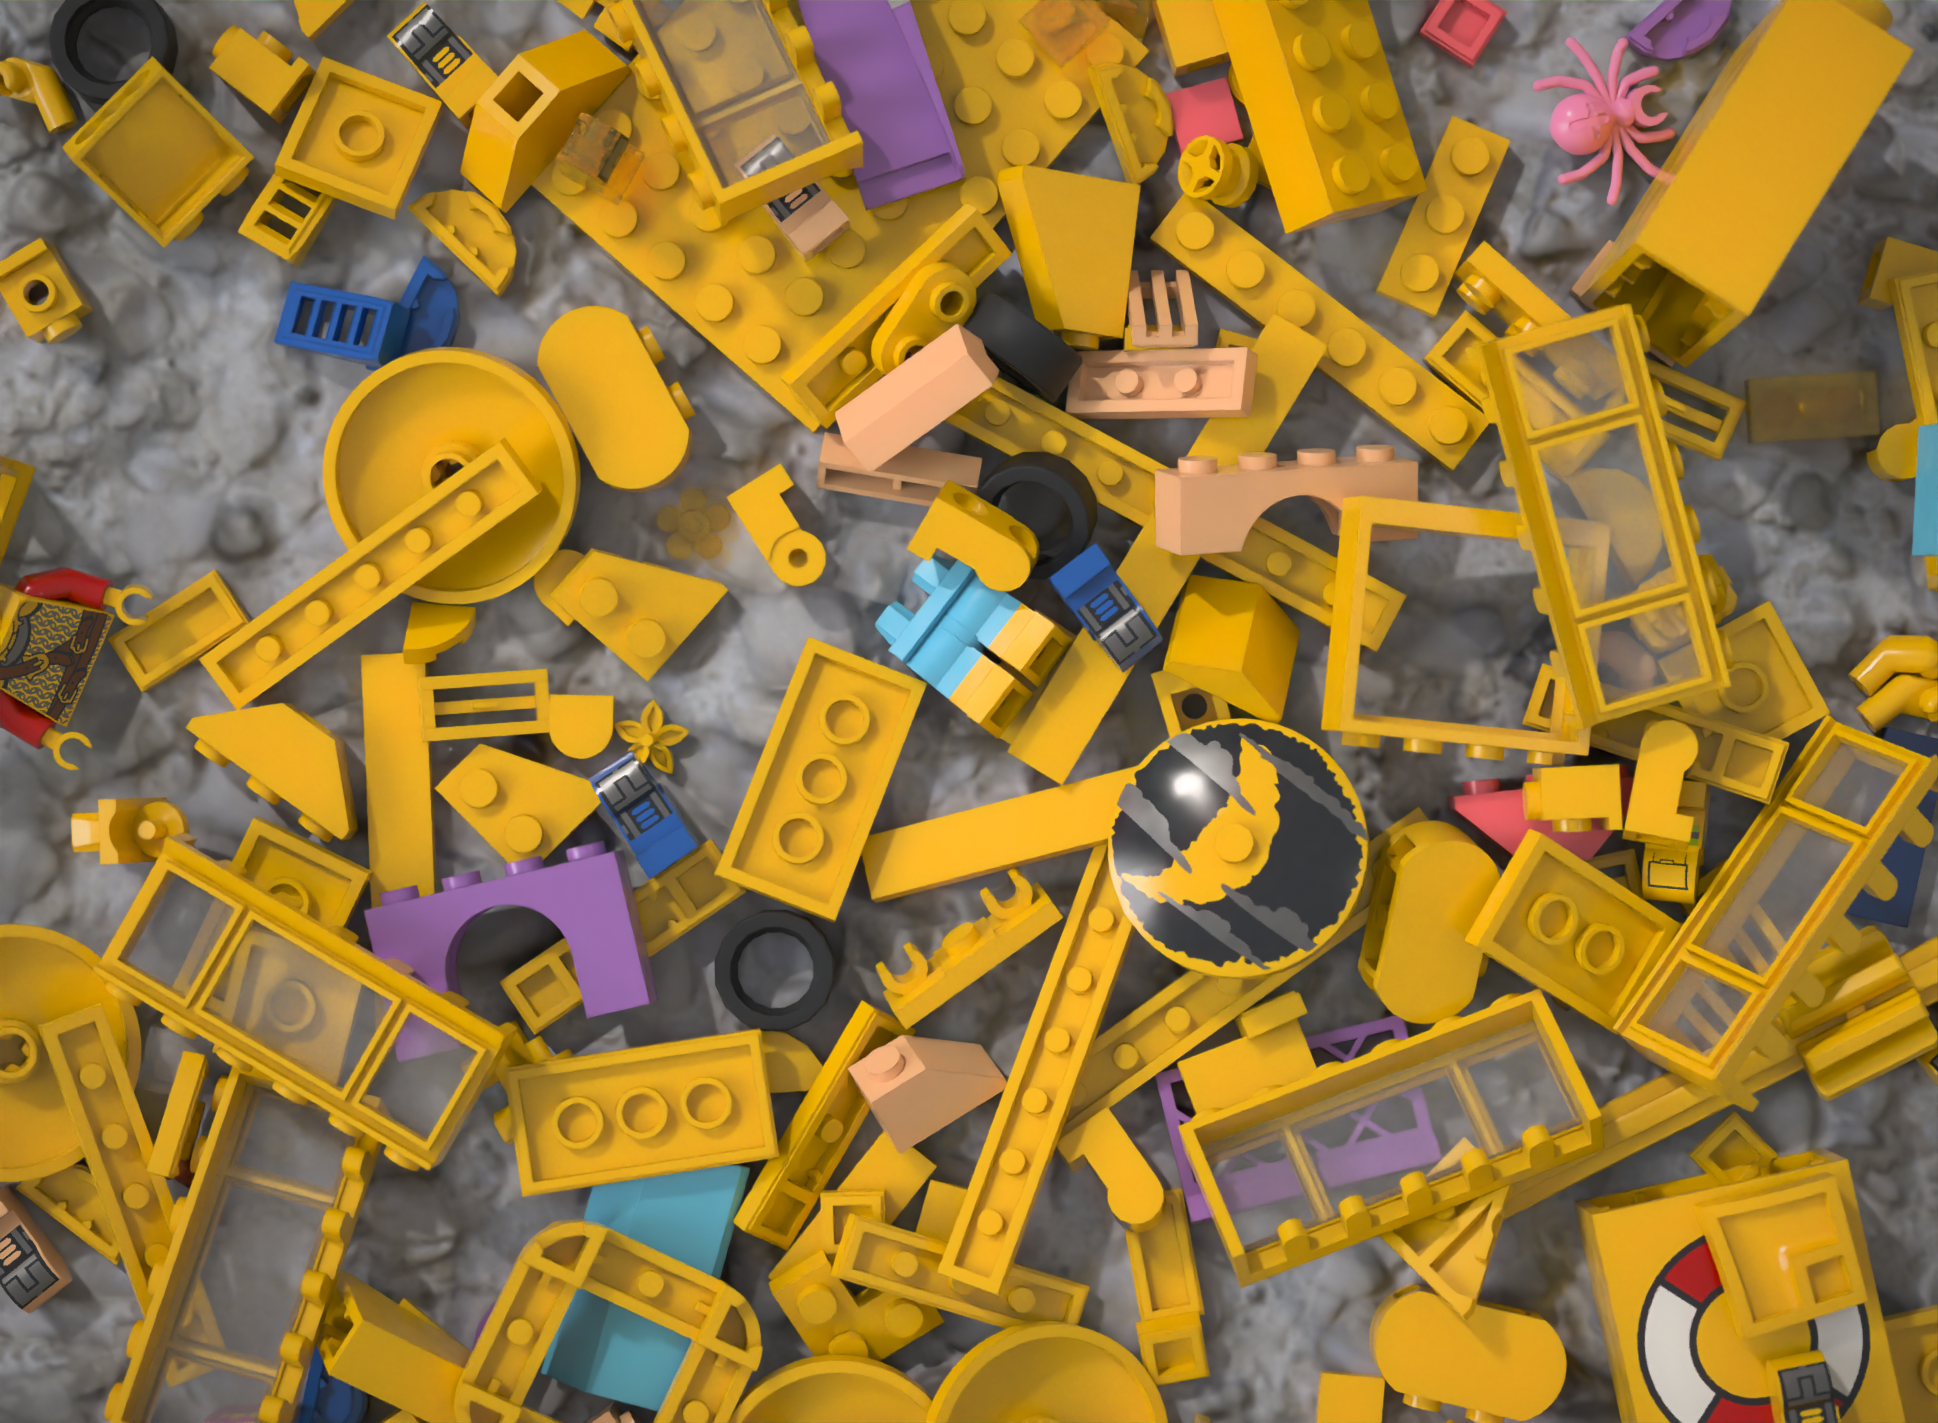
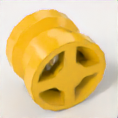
(1218, 171)

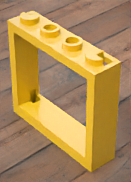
(1421, 736)

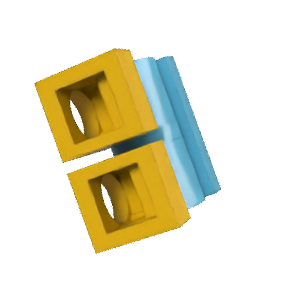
(954, 629)

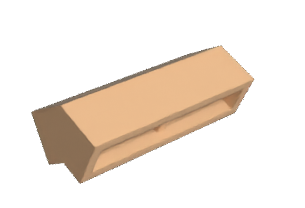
(916, 397)
(908, 477)

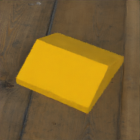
(1234, 644)

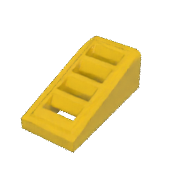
(307, 228)

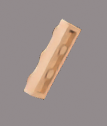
(1163, 384)

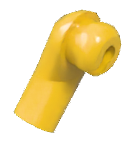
(40, 86)
(1896, 654)

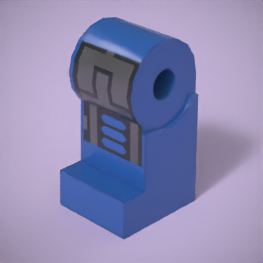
(1106, 608)
(644, 814)

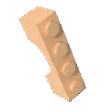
(1214, 505)

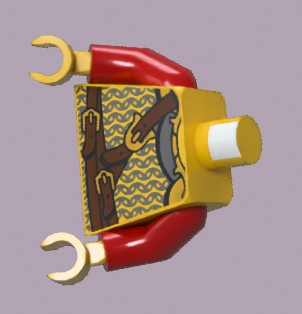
(48, 647)

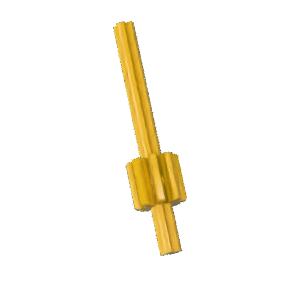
(1862, 1029)

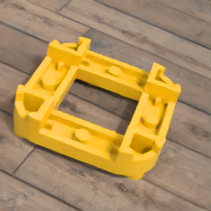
(630, 1275)

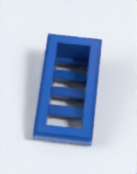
(384, 337)

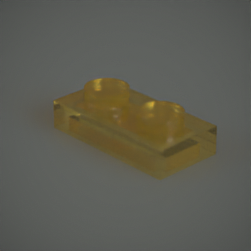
(1812, 407)

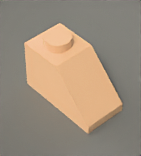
(924, 1085)

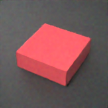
(1462, 28)
(1204, 111)

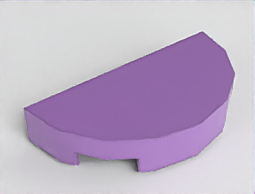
(1679, 28)

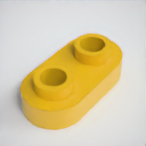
(919, 316)

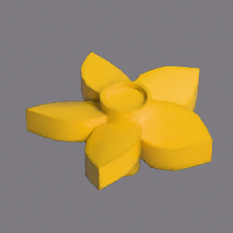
(652, 737)

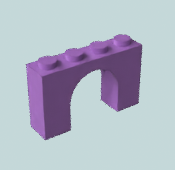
(584, 898)

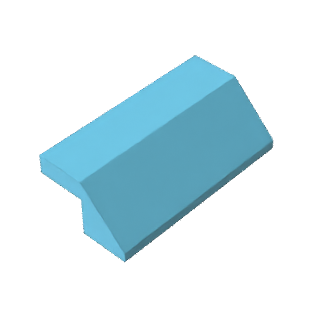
(616, 1350)

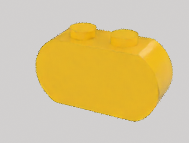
(617, 398)
(1419, 914)
(1492, 1364)

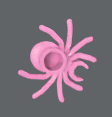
(1604, 117)

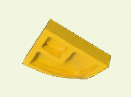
(1783, 1254)

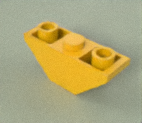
(533, 111)
(287, 759)

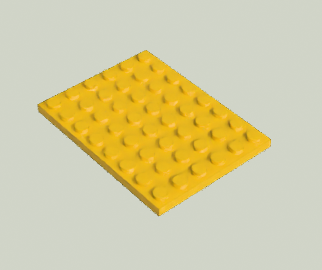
(745, 279)

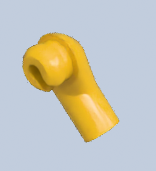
(1904, 695)

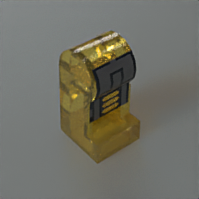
(599, 158)

